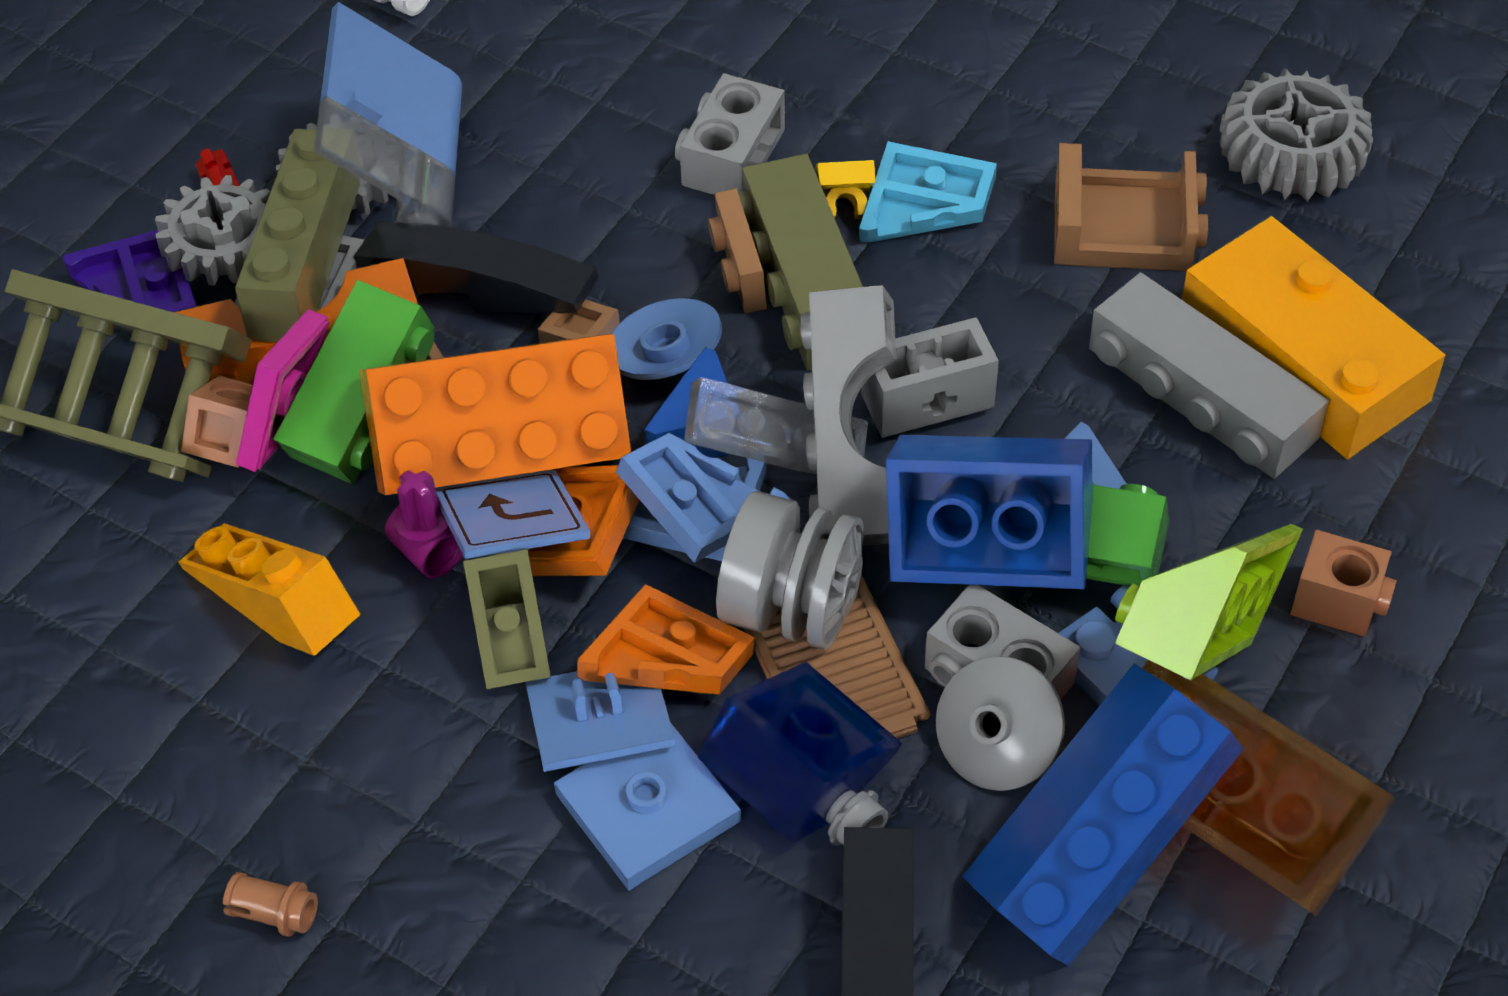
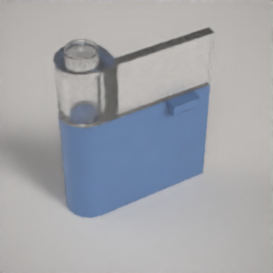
(390, 117)

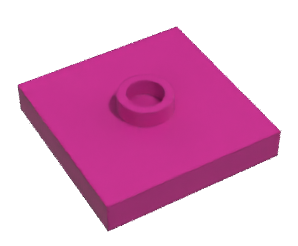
(276, 386)

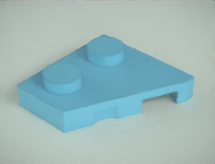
(925, 193)

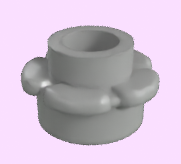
(854, 811)

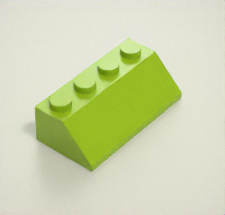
(1206, 606)

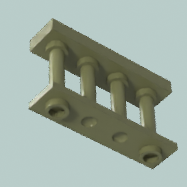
(98, 318)

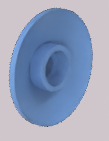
(665, 338)

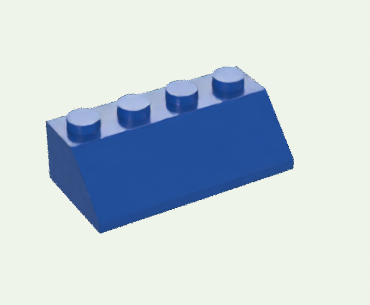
(1102, 813)

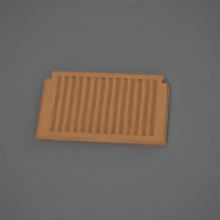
(859, 663)

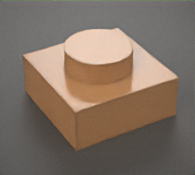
(589, 321)

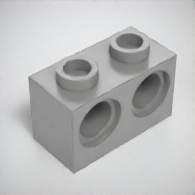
(732, 130)
(998, 630)

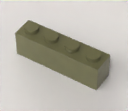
(795, 239)
(295, 240)

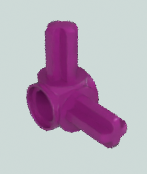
(420, 527)

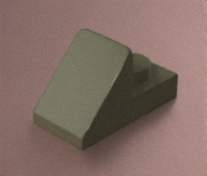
(506, 619)

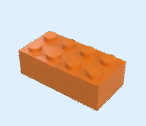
(496, 412)

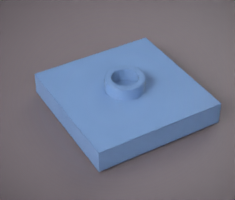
(647, 808)

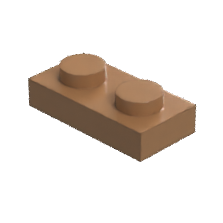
(742, 267)

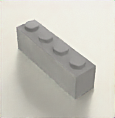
(1208, 375)

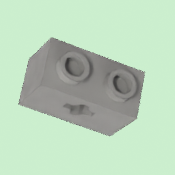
(934, 379)

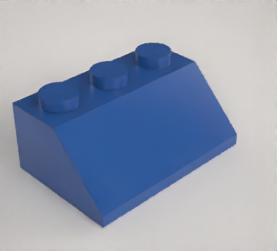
(989, 510)

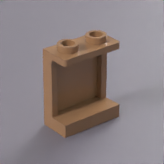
(1127, 215)

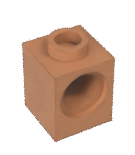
(216, 420)
(1343, 584)

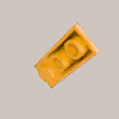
(273, 585)

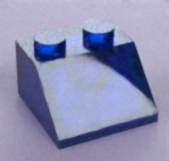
(796, 748)

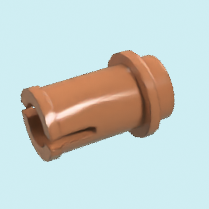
(283, 906)

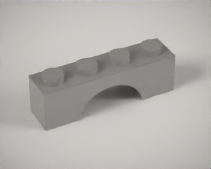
(849, 342)

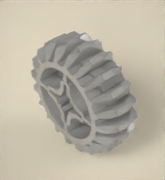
(1296, 134)

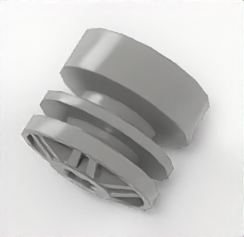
(778, 567)

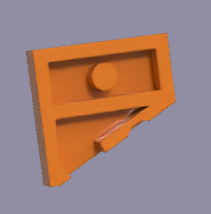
(666, 647)

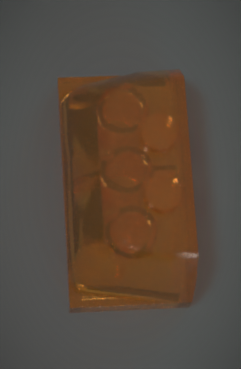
(1283, 802)

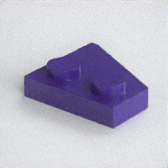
(131, 271)

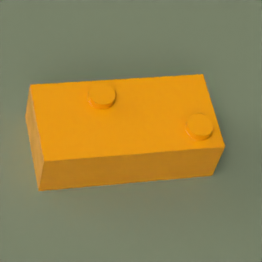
(1319, 329)

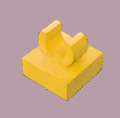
(848, 181)

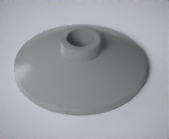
(1029, 719)

